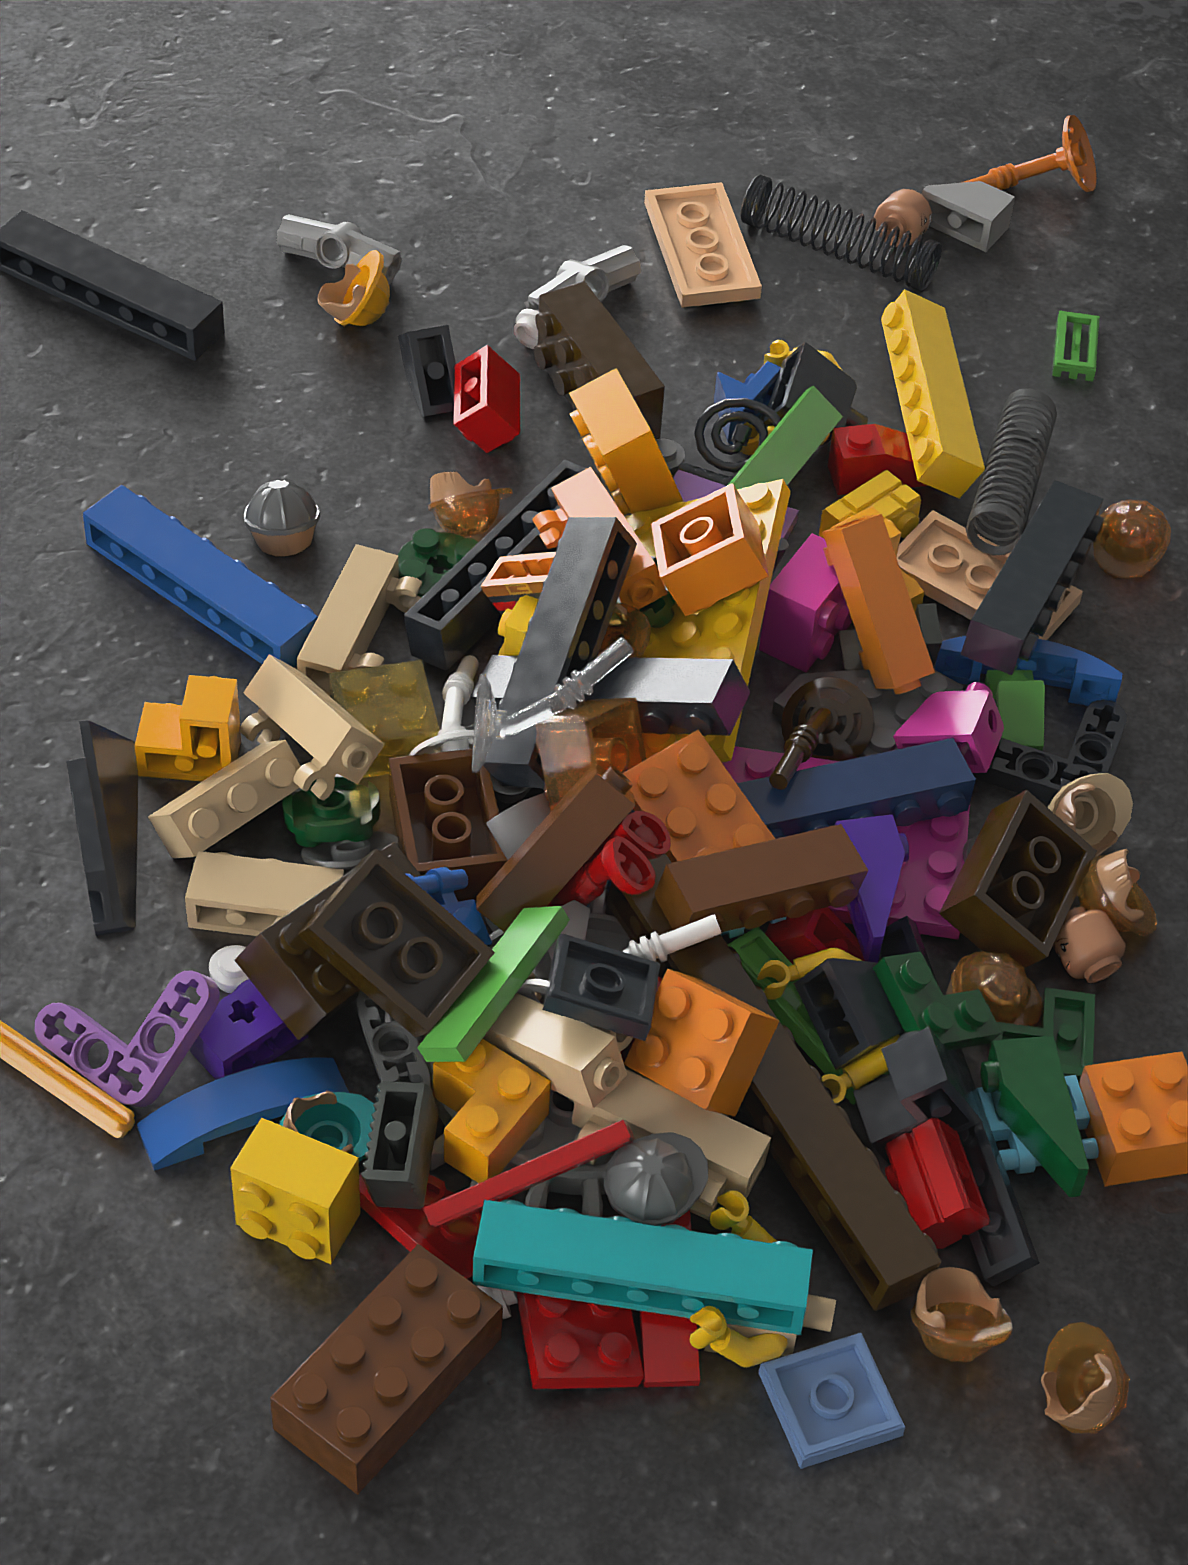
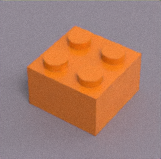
(709, 550)
(702, 1043)
(1138, 1116)

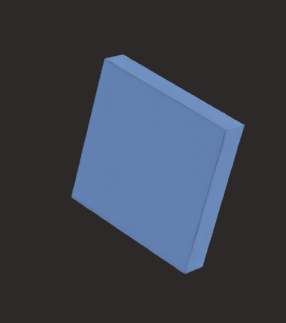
(831, 1400)

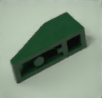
(1037, 1106)

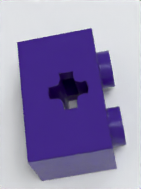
(242, 1034)

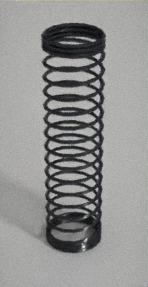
(924, 261)

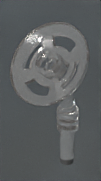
(495, 723)

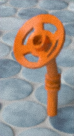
(1074, 156)

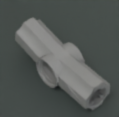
(318, 241)
(601, 274)

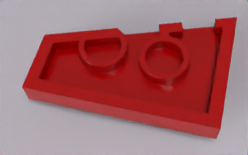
(451, 1244)

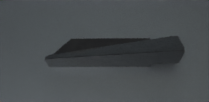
(106, 821)

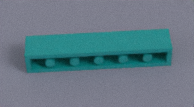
(641, 1265)

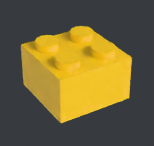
(295, 1191)

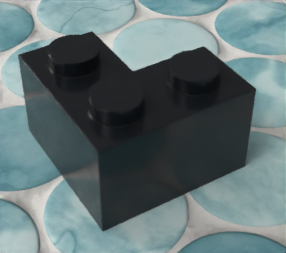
(920, 1086)

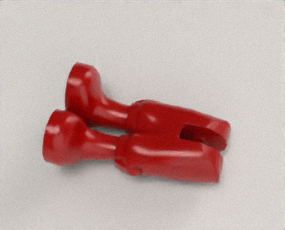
(620, 858)

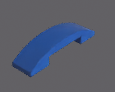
(1051, 662)
(232, 1104)

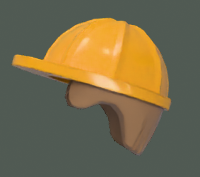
(360, 295)

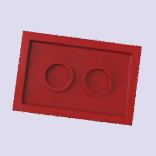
(579, 1344)

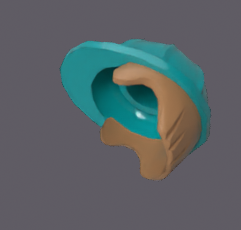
(333, 1119)

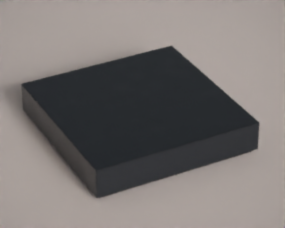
(602, 986)

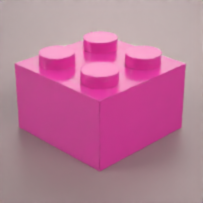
(804, 608)

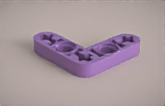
(140, 1055)

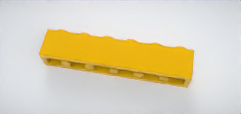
(932, 394)

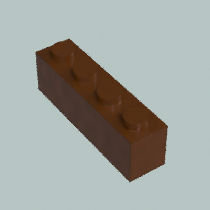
(763, 880)

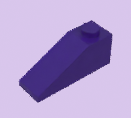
(883, 853)

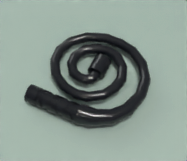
(740, 436)

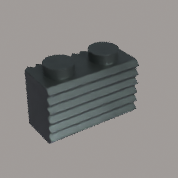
(400, 1145)

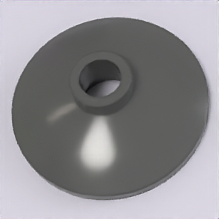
(346, 853)

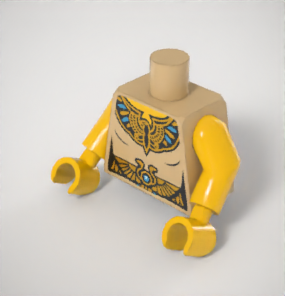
(746, 1344)

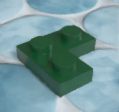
(955, 1018)
(1070, 1020)

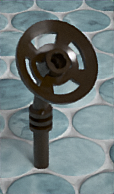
(822, 727)

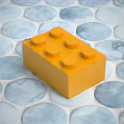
(622, 445)

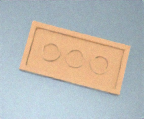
(702, 245)
(959, 573)

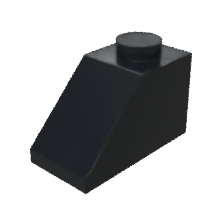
(430, 368)

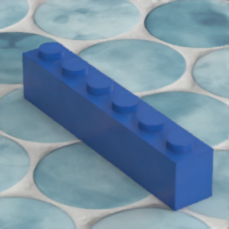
(198, 577)

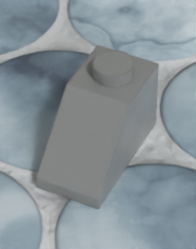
(970, 211)

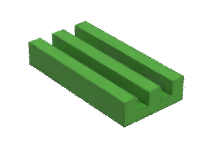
(1073, 365)

